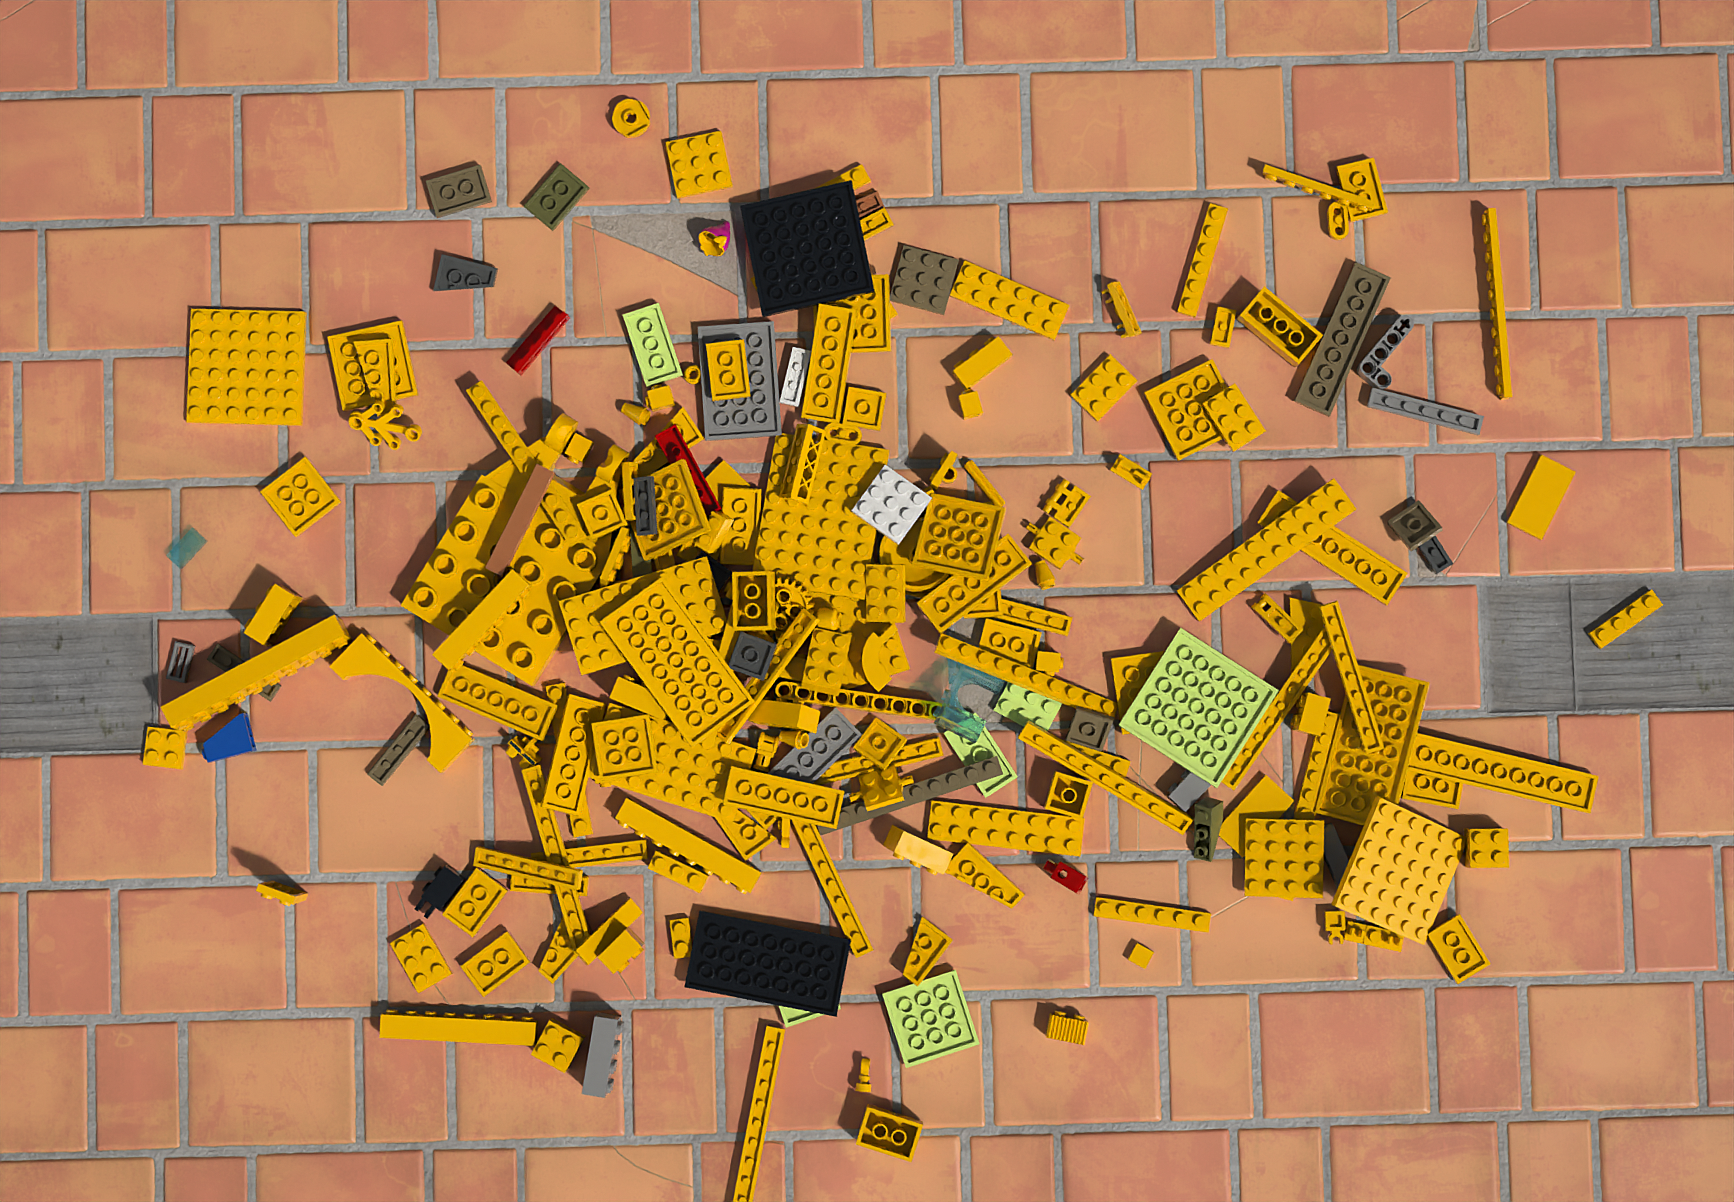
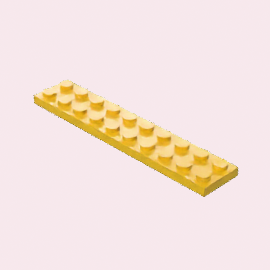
(1266, 549)
(1503, 773)

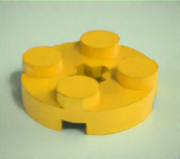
(632, 107)

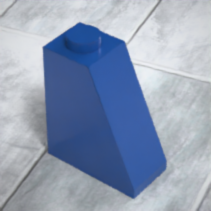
(230, 741)

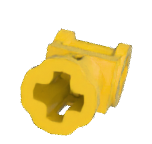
(767, 750)

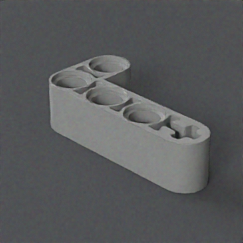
(1387, 349)
(1334, 854)

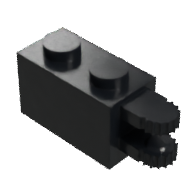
(440, 890)

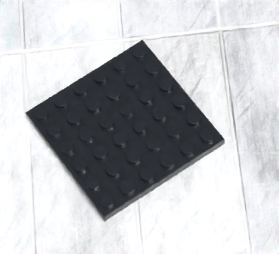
(807, 248)

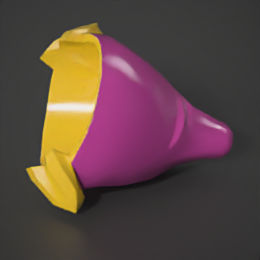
(715, 239)

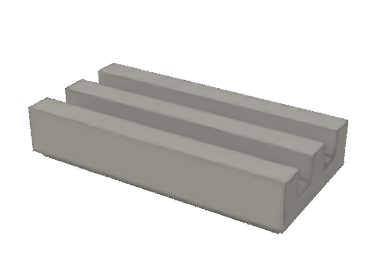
(177, 645)

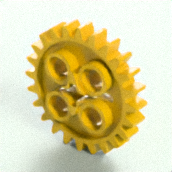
(797, 598)

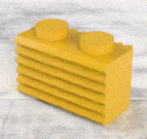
(719, 527)
(1067, 1028)

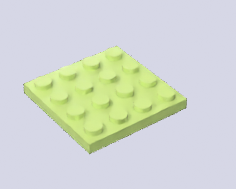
(930, 1018)

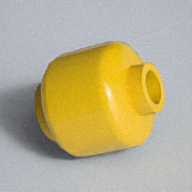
(829, 619)

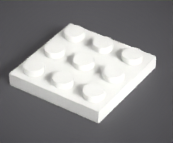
(891, 504)

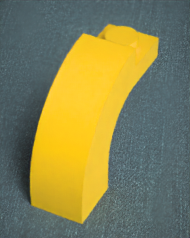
(870, 658)

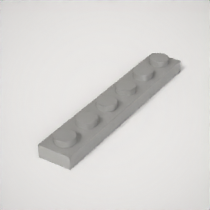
(1425, 411)

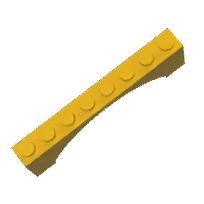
(447, 735)

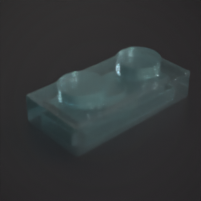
(187, 548)

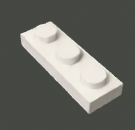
(795, 377)

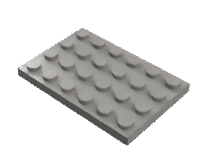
(747, 416)

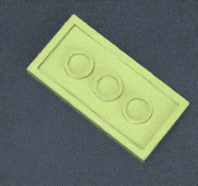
(652, 345)
(981, 750)

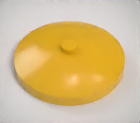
(916, 578)

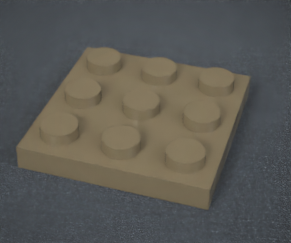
(923, 280)

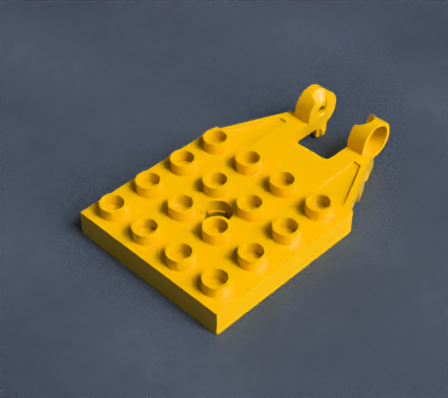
(456, 573)

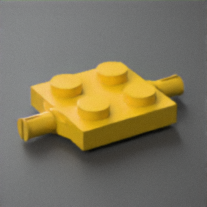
(1054, 543)
(881, 788)

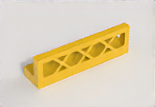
(799, 461)

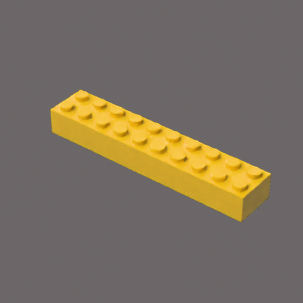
(257, 673)

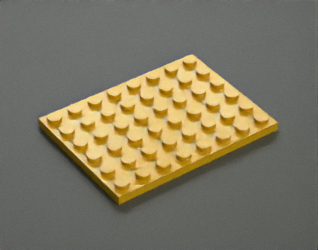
(823, 539)

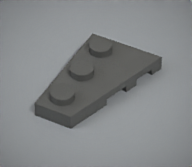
(463, 274)

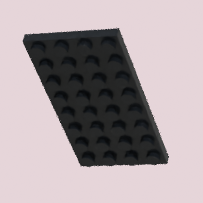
(768, 963)

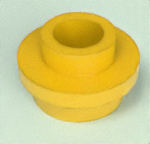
(692, 368)

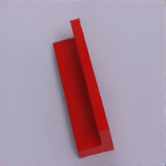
(538, 340)

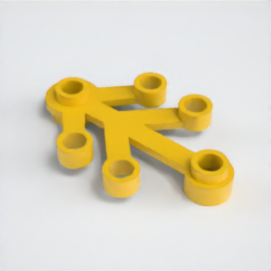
(382, 425)

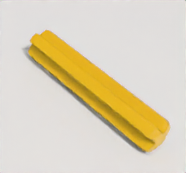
(984, 484)

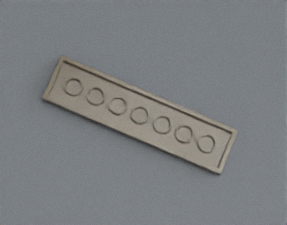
(1342, 339)

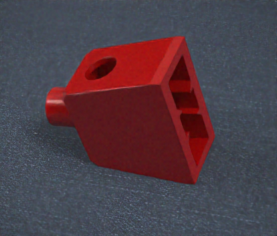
(1074, 880)

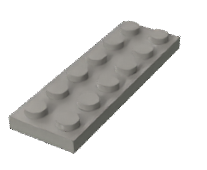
(824, 748)

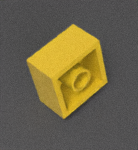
(1310, 714)
(1068, 795)
(1486, 848)
(618, 953)
(558, 1045)

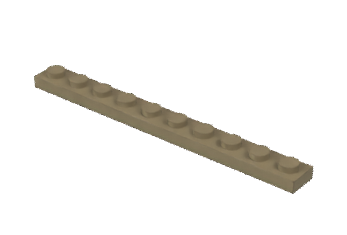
(921, 791)

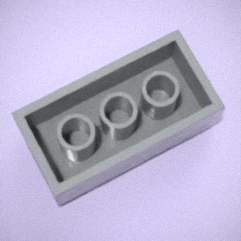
(601, 1055)

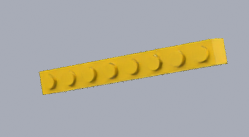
(688, 845)
(458, 1028)

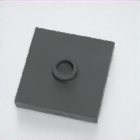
(752, 656)

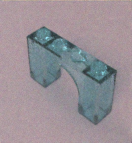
(952, 715)

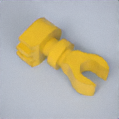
(863, 1086)

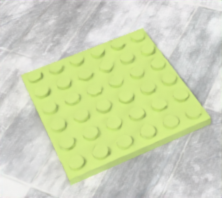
(1198, 708)

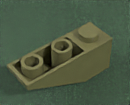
(1207, 827)

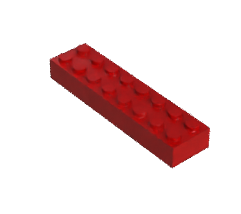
(676, 449)

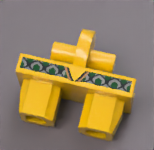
(526, 749)

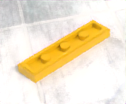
(527, 885)
(608, 931)

